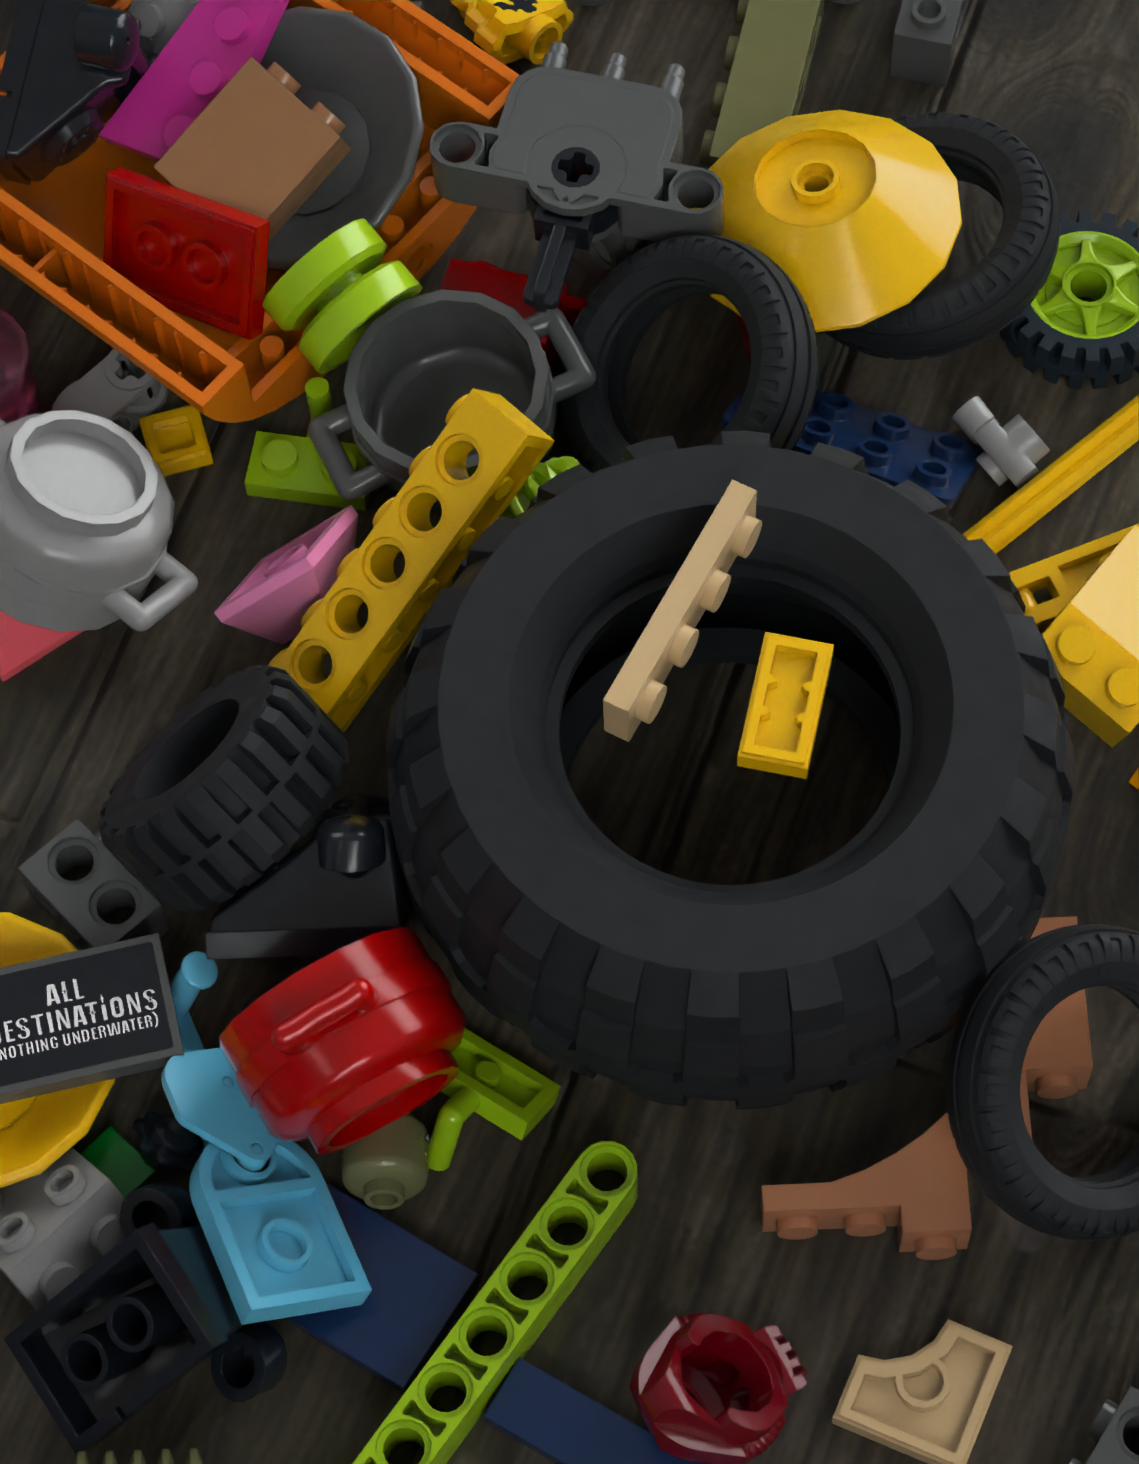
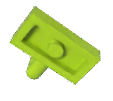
(290, 465)
(494, 1088)

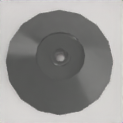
(374, 95)

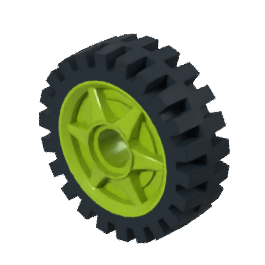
(1079, 335)

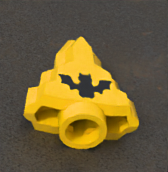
(515, 27)

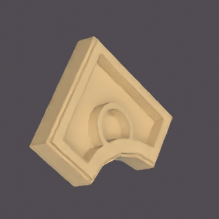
(928, 1400)

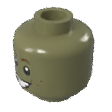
(388, 1163)

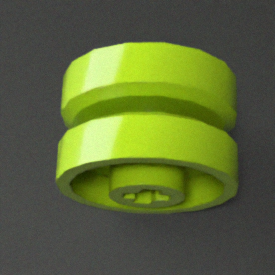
(338, 293)

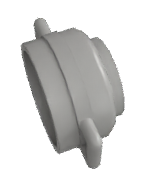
(84, 525)

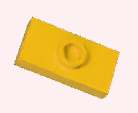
(785, 705)

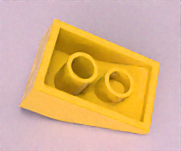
(1099, 645)

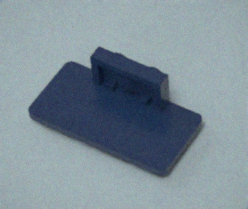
(889, 444)

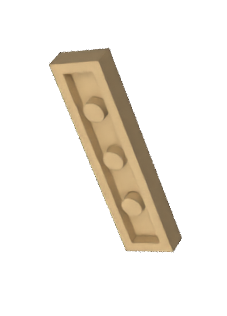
(671, 630)

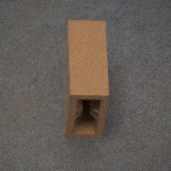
(257, 146)

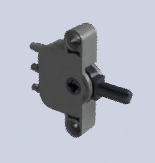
(583, 162)

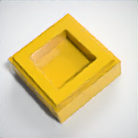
(176, 440)

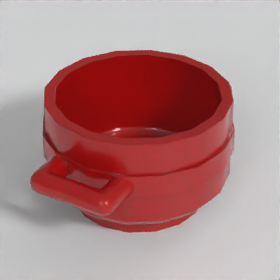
(348, 1042)

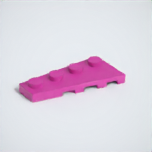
(191, 72)

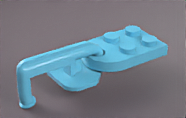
(253, 1192)

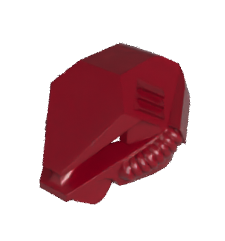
(716, 1388)

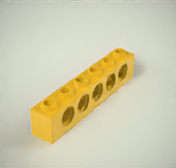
(508, 454)

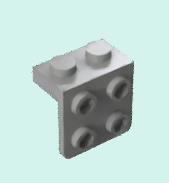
(57, 1226)

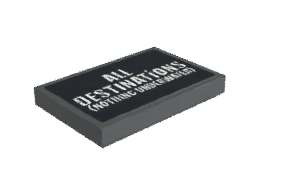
(85, 1018)

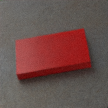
(187, 251)

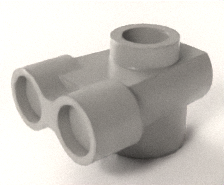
(1008, 450)

